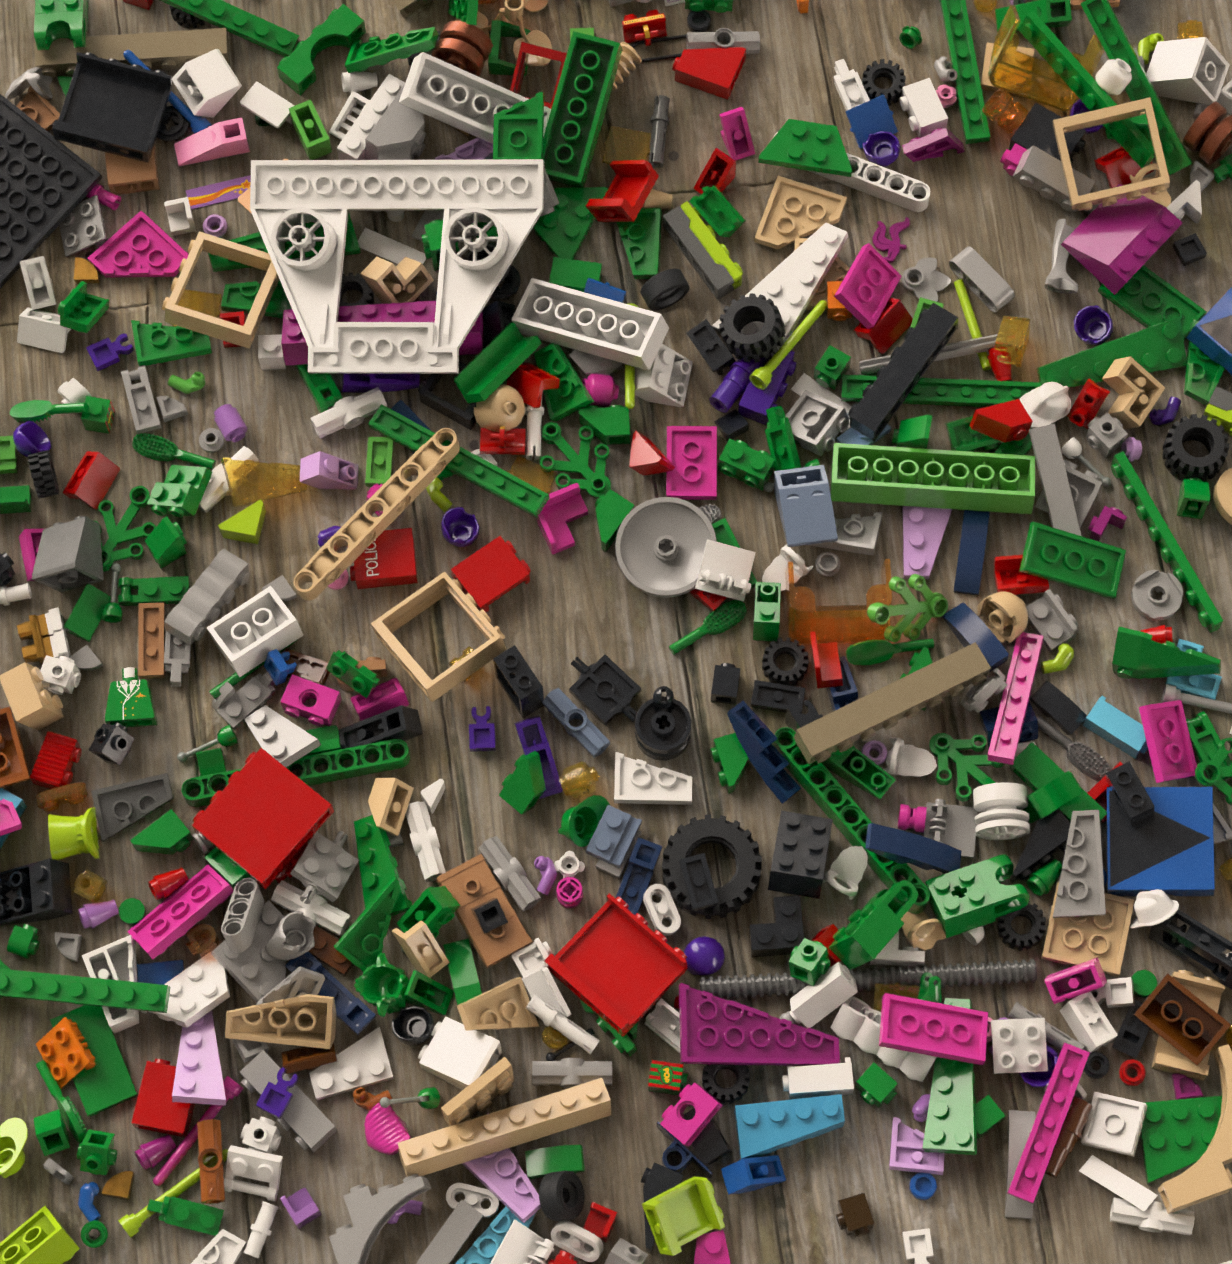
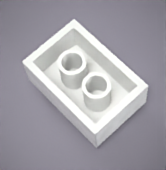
(255, 630)

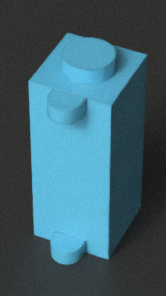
(1116, 728)

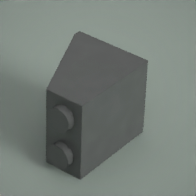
(69, 555)

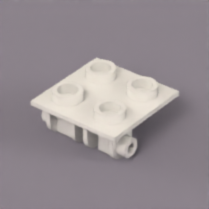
(725, 570)
(1019, 1045)
(523, 1247)

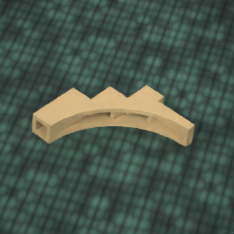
(1208, 1175)

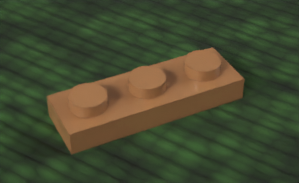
(151, 640)

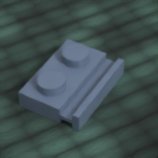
(613, 836)

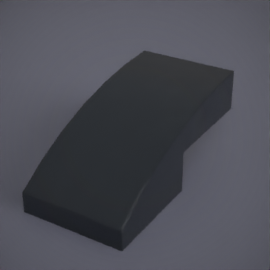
(1059, 707)
(1131, 1033)

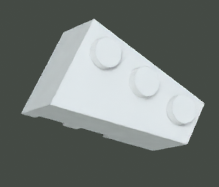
(115, 962)

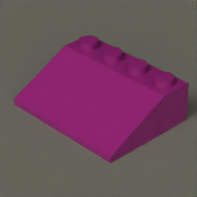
(1121, 238)

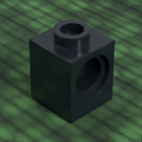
(725, 684)

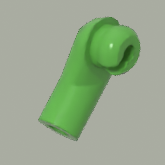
(187, 386)

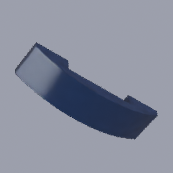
(971, 552)
(639, 873)
(348, 1007)

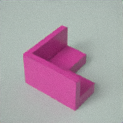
(559, 510)

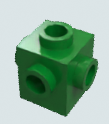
(809, 961)
(97, 1152)

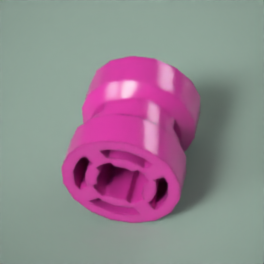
(912, 818)
(566, 896)

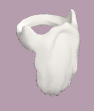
(776, 571)
(909, 760)
(847, 871)

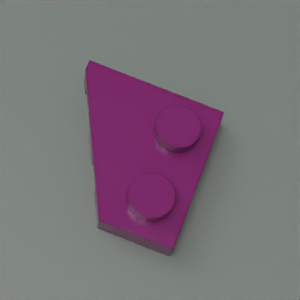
(932, 145)

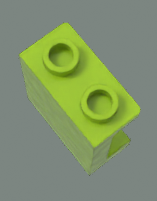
(683, 1214)

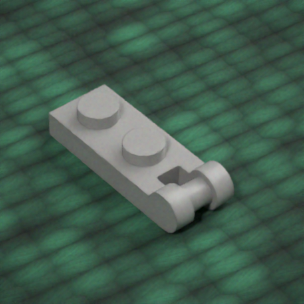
(141, 400)

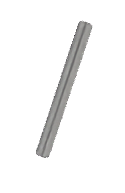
(949, 351)

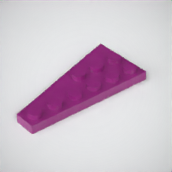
(740, 1035)

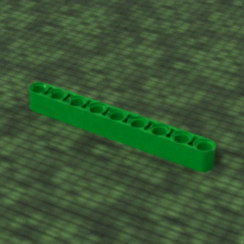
(308, 765)
(846, 807)

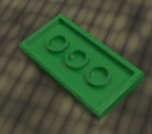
(1154, 300)
(1072, 560)
(109, 1079)

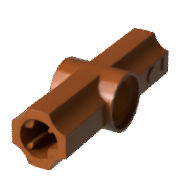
(211, 1145)

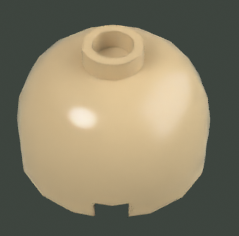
(501, 408)
(1004, 615)

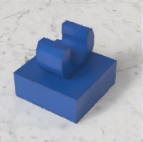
(277, 667)

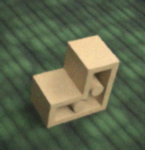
(396, 283)
(1136, 391)
(28, 698)

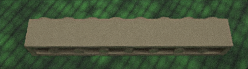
(155, 49)
(892, 703)

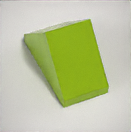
(245, 525)

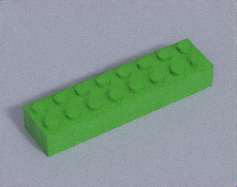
(933, 478)

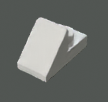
(1188, 203)
(38, 282)
(893, 957)

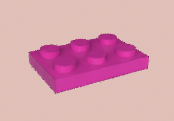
(868, 286)
(695, 462)
(1168, 741)

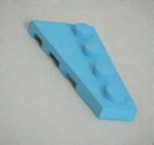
(487, 1244)

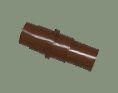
(1070, 1132)

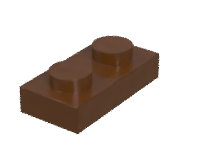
(326, 952)

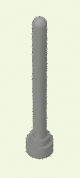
(1170, 693)

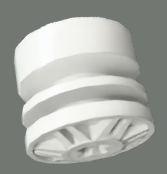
(1001, 811)

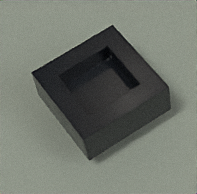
(1189, 249)

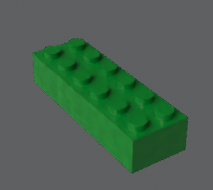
(579, 108)

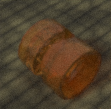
(1012, 112)

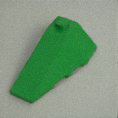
(1143, 658)

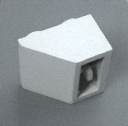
(206, 83)
(665, 380)

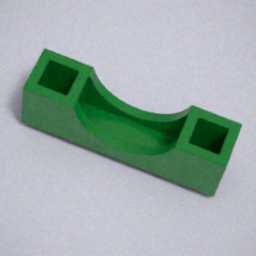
(338, 30)

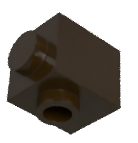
(855, 1215)

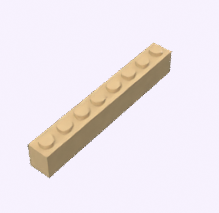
(505, 1128)

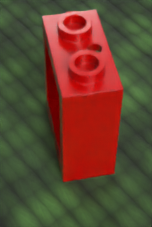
(525, 50)

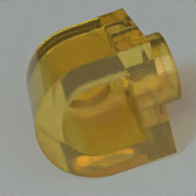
(90, 886)

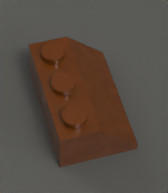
(1182, 1019)

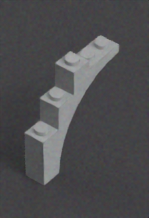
(370, 1214)

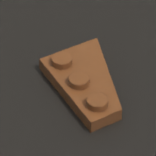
(39, 109)

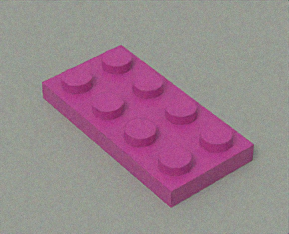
(180, 911)
(933, 1029)

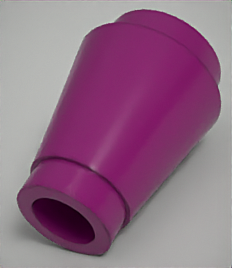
(154, 1151)

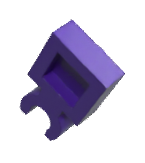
(106, 353)
(482, 733)
(276, 1097)

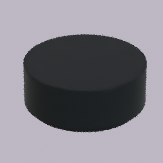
(699, 21)

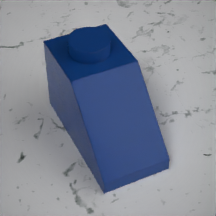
(753, 1174)

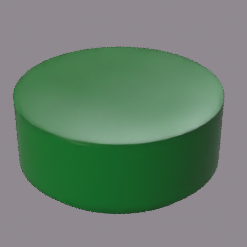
(132, 911)
(1144, 983)

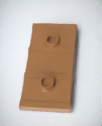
(471, 886)

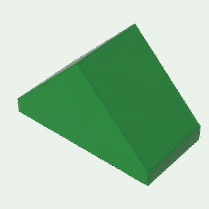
(428, 993)

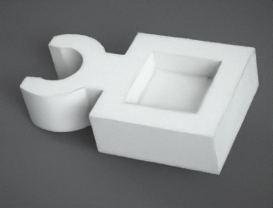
(1116, 993)
(918, 1245)

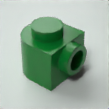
(23, 941)

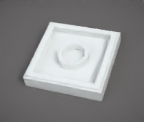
(1114, 1124)

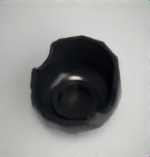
(413, 1025)

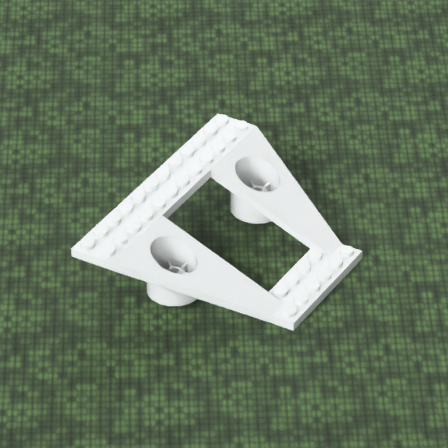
(324, 191)

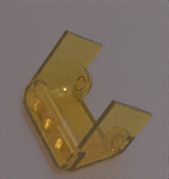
(1030, 75)

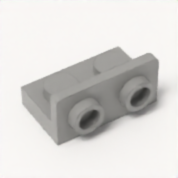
(1052, 620)

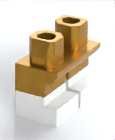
(48, 636)

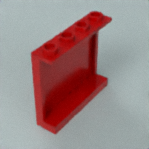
(262, 817)
(618, 965)

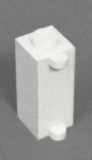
(826, 995)
(819, 1080)

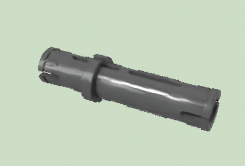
(659, 126)

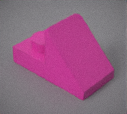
(736, 134)

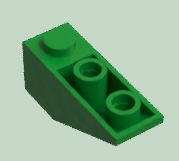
(1052, 12)
(860, 771)

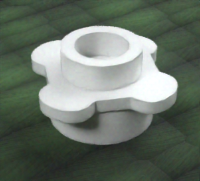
(569, 858)

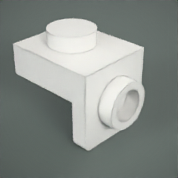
(531, 957)

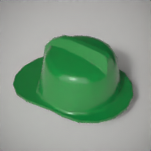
(582, 820)

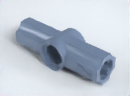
(587, 734)

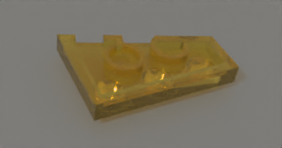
(254, 480)

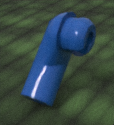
(86, 1200)

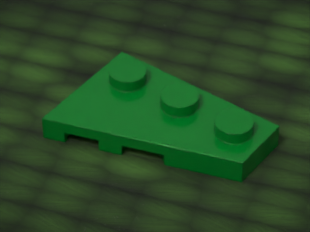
(167, 343)

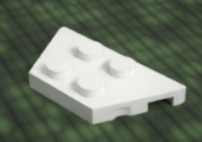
(196, 991)

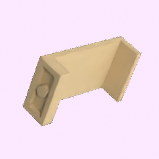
(1166, 1056)

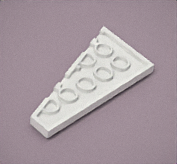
(798, 278)

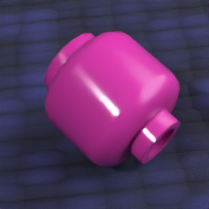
(601, 388)

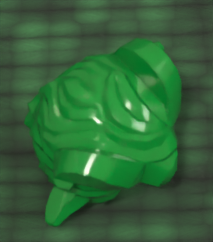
(383, 986)

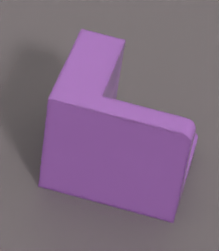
(301, 1207)

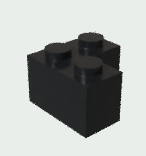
(783, 934)

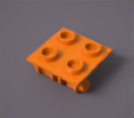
(65, 1052)

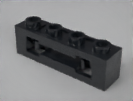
(1197, 946)

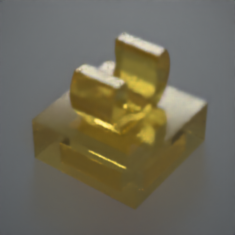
(1189, 30)

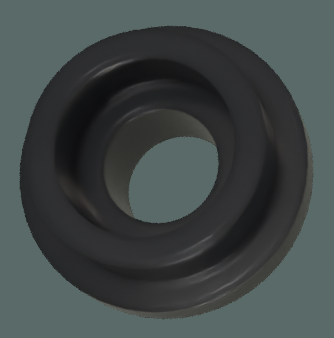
(1104, 1065)

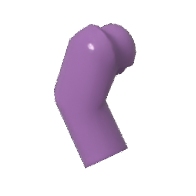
(548, 874)

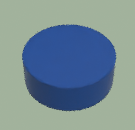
(922, 1186)

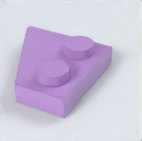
(908, 1154)

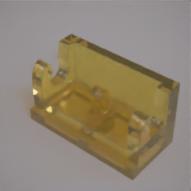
(1013, 338)

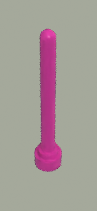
(231, 1089)

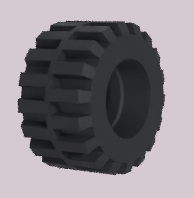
(744, 312)
(1198, 430)

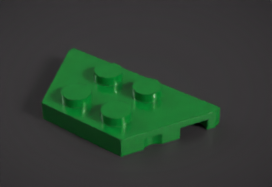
(520, 130)
(808, 148)
(570, 222)

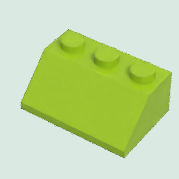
(38, 1242)

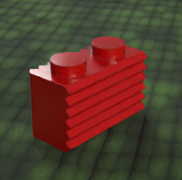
(55, 761)

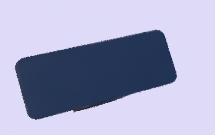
(679, 1149)

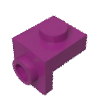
(1108, 515)

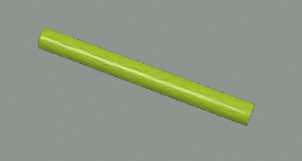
(971, 319)

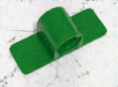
(1052, 796)

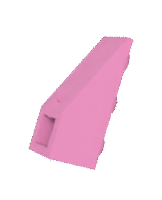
(212, 143)

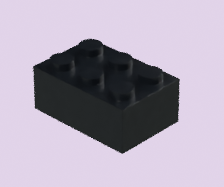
(800, 854)

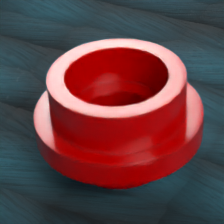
(1135, 1065)

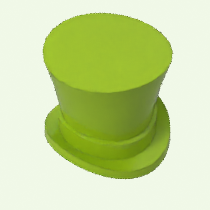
(73, 835)

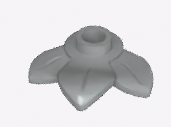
(929, 279)

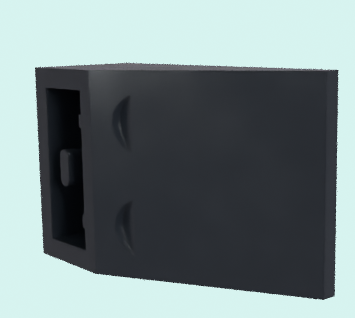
(35, 892)

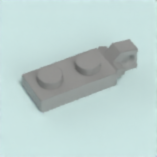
(176, 658)
(247, 700)

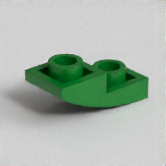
(554, 1159)

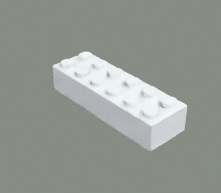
(457, 96)
(590, 324)

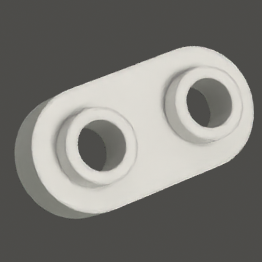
(663, 910)
(474, 1197)
(577, 1241)

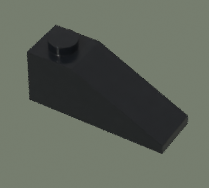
(392, 724)
(657, 1181)

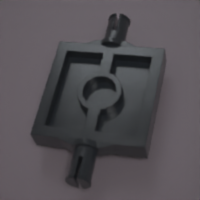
(604, 689)

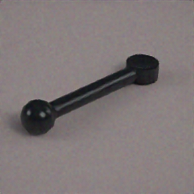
(552, 1056)

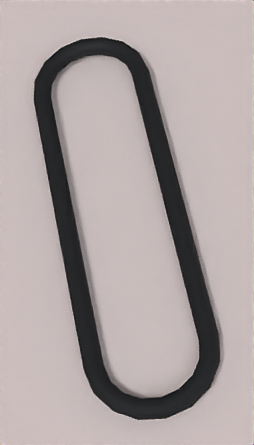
(659, 40)

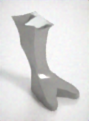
(1058, 279)

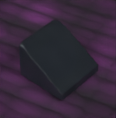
(732, 425)
(489, 915)

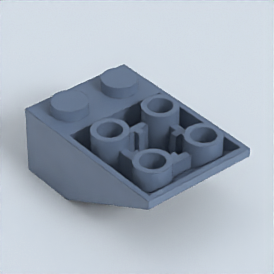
(805, 505)

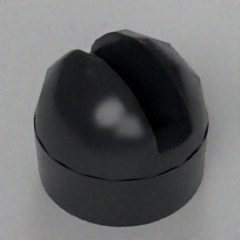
(657, 697)

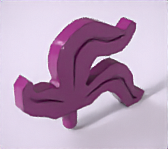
(883, 244)

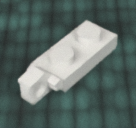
(849, 86)

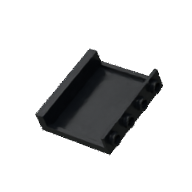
(113, 107)

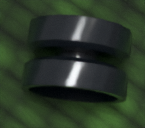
(663, 743)

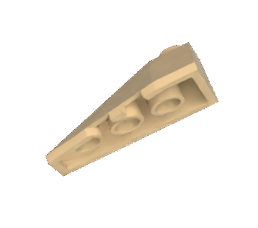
(291, 1021)

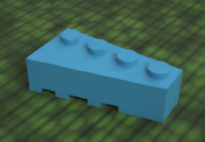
(785, 1123)

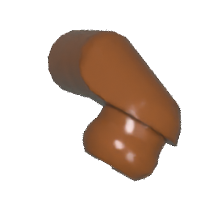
(367, 1100)

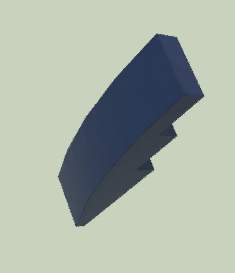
(758, 746)
(912, 848)

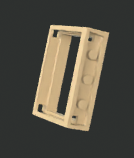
(1103, 116)
(211, 325)
(416, 604)

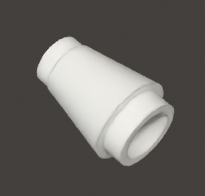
(358, 81)

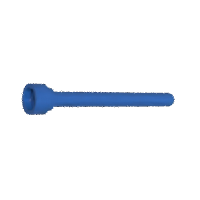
(197, 123)

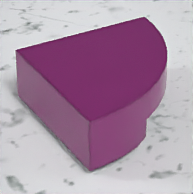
(1185, 1087)

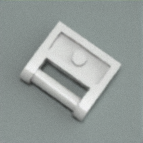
(255, 1166)

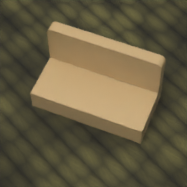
(422, 949)

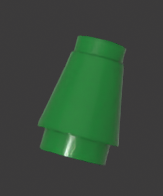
(1044, 878)

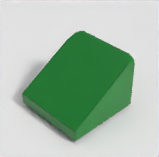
(211, 761)

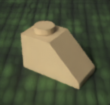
(389, 803)

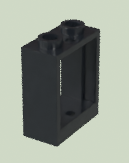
(465, 418)
(516, 675)

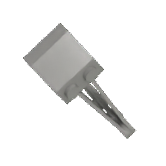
(396, 137)

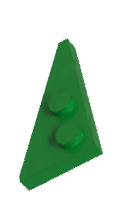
(366, 935)

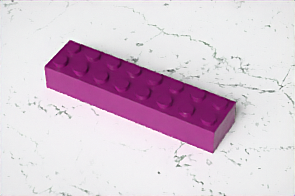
(296, 349)

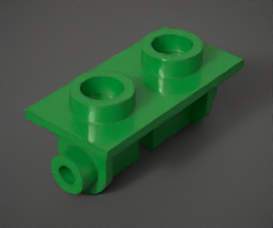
(344, 668)

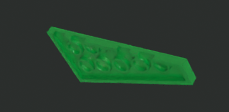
(1177, 1133)

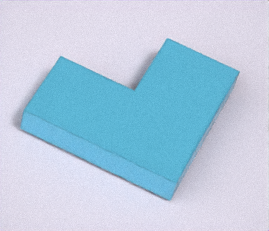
(1197, 685)

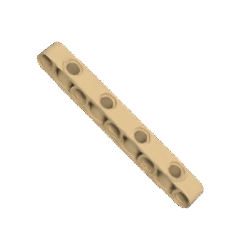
(362, 528)

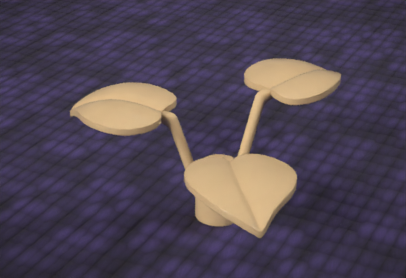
(513, 11)

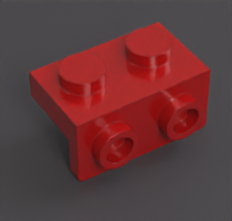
(1010, 579)

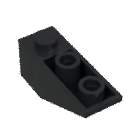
(1046, 839)

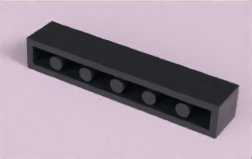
(903, 371)

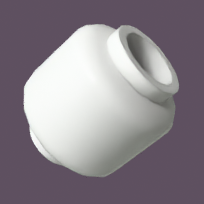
(1114, 76)

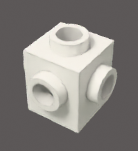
(60, 674)
(270, 1139)

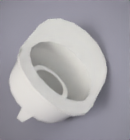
(1047, 403)
(1153, 908)

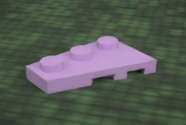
(922, 538)

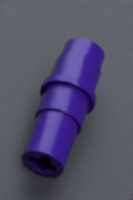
(734, 384)

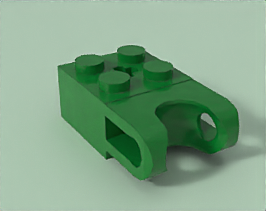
(60, 20)
(974, 895)
(873, 926)

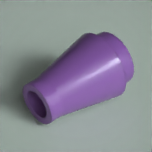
(96, 913)

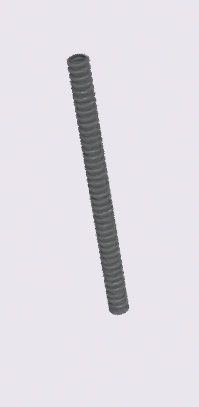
(866, 979)

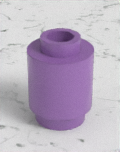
(230, 423)

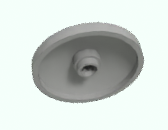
(663, 546)

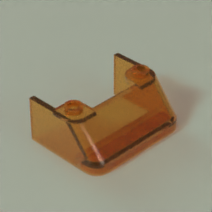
(834, 623)

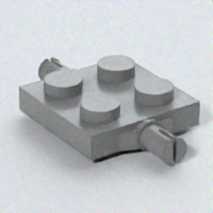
(324, 867)

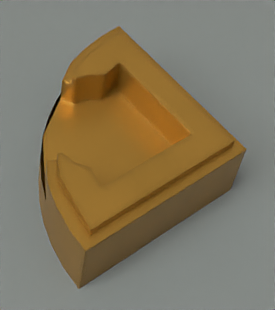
(85, 271)
(119, 1185)

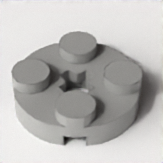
(1160, 582)
(979, 694)

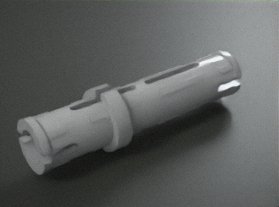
(1053, 1034)

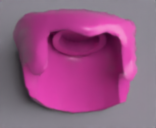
(385, 1130)

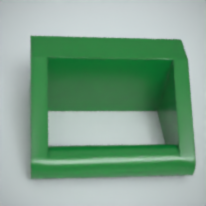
(498, 30)

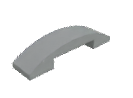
(1018, 1131)

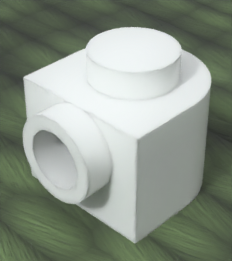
(73, 392)

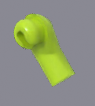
(1148, 45)
(437, 496)
(1061, 660)

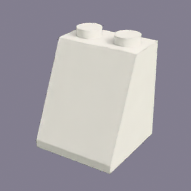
(1188, 70)
(459, 1054)

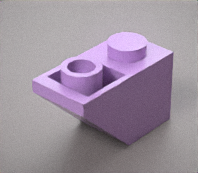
(328, 472)

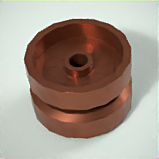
(463, 47)
(1210, 133)

